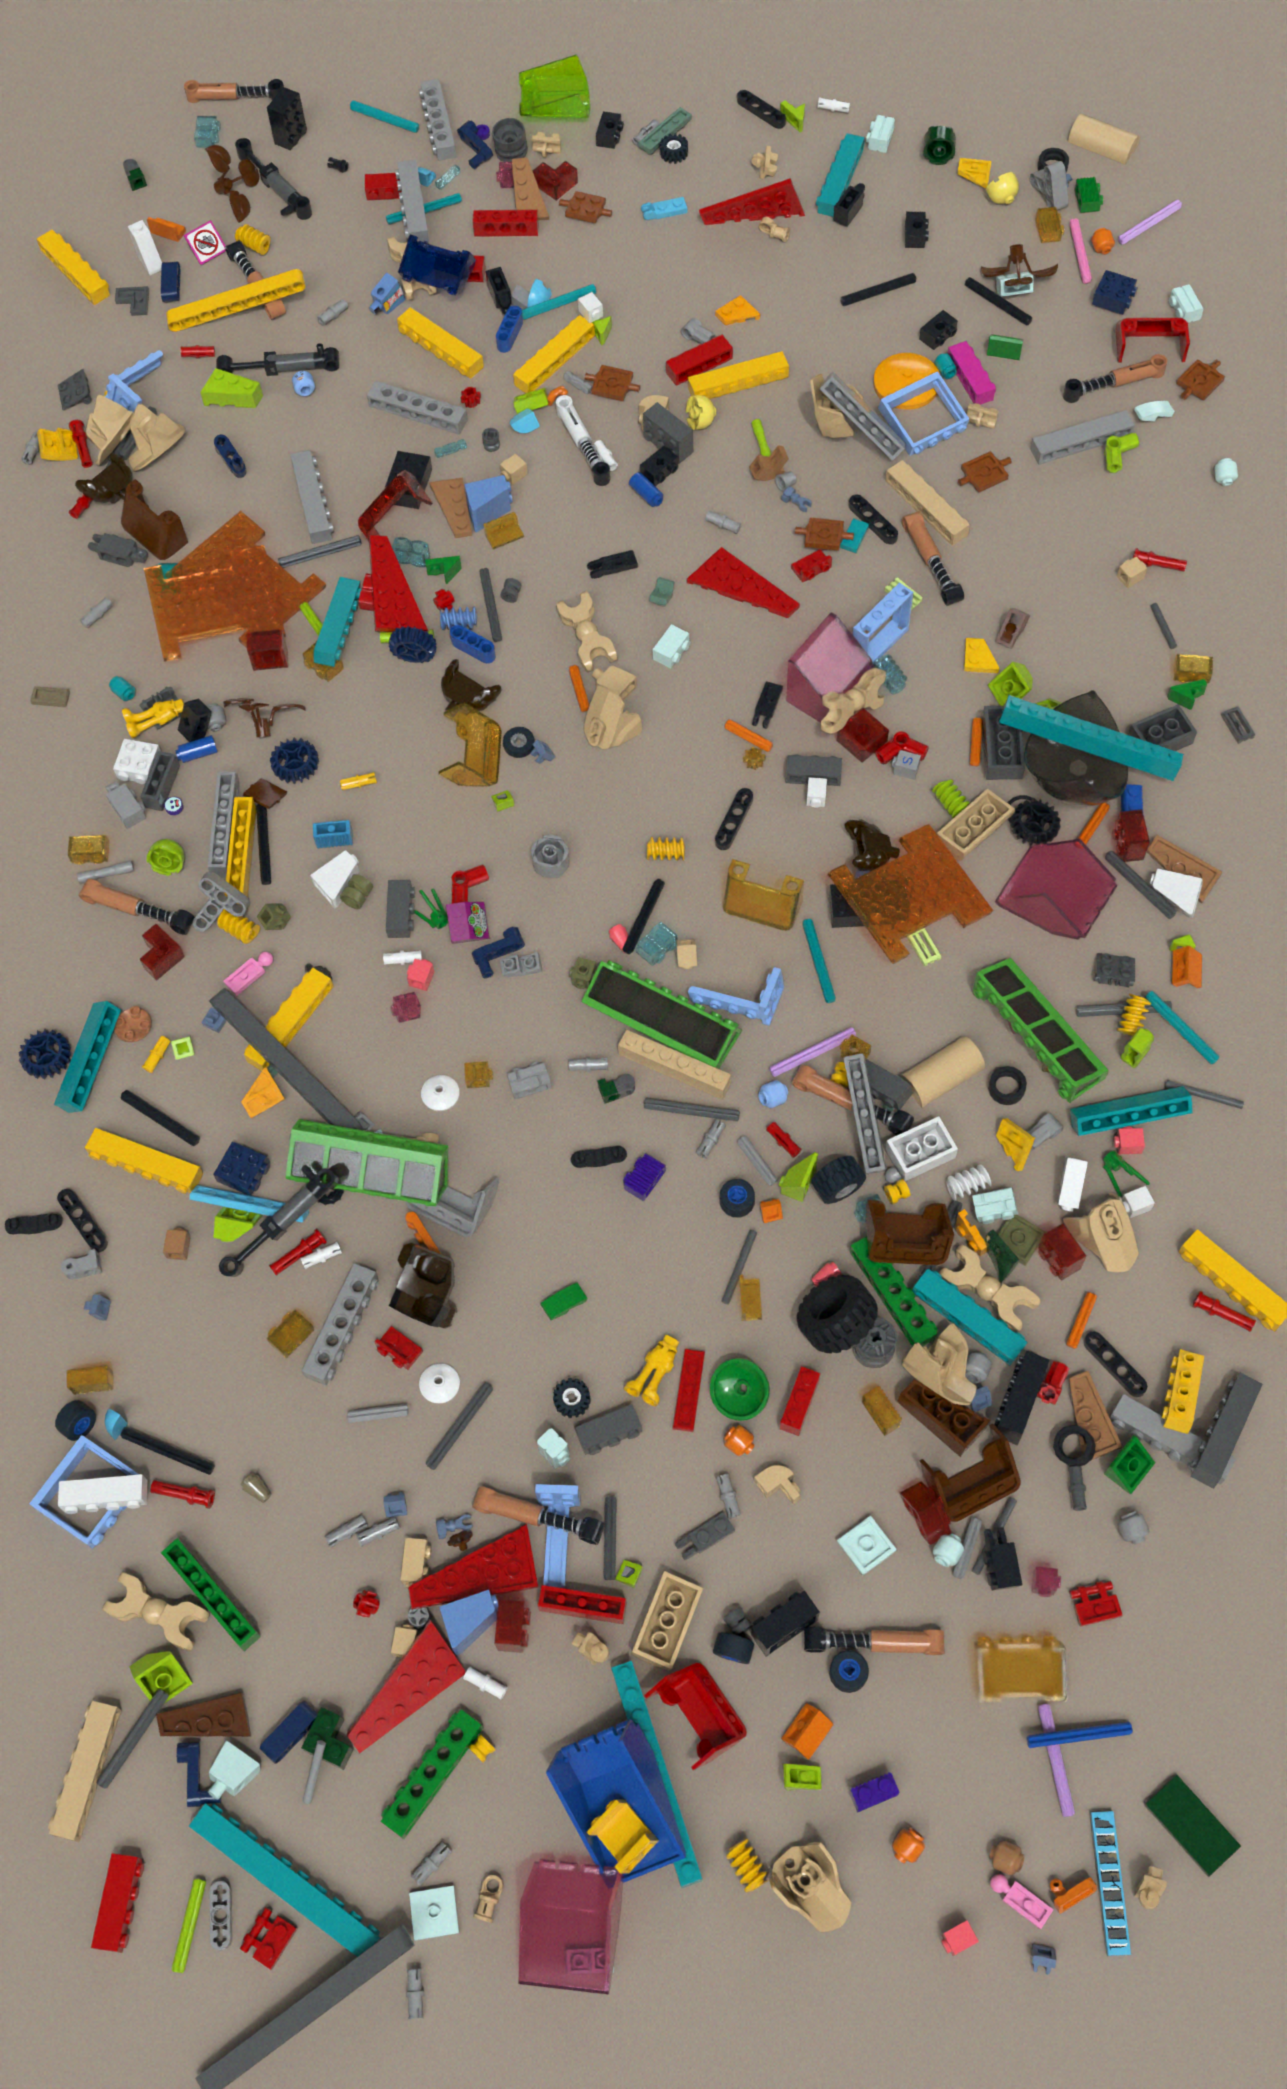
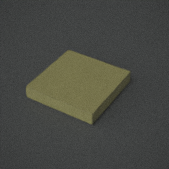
(1021, 1237)

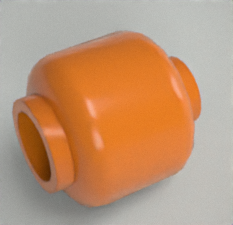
(1103, 241)
(739, 1440)
(908, 1845)

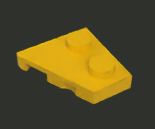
(975, 170)
(979, 657)
(1015, 1141)

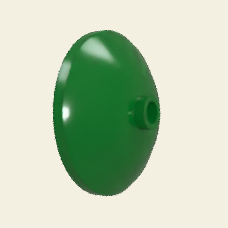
(728, 1393)

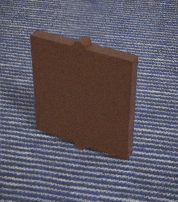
(265, 793)

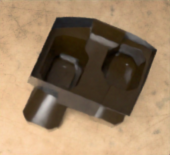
(425, 1286)

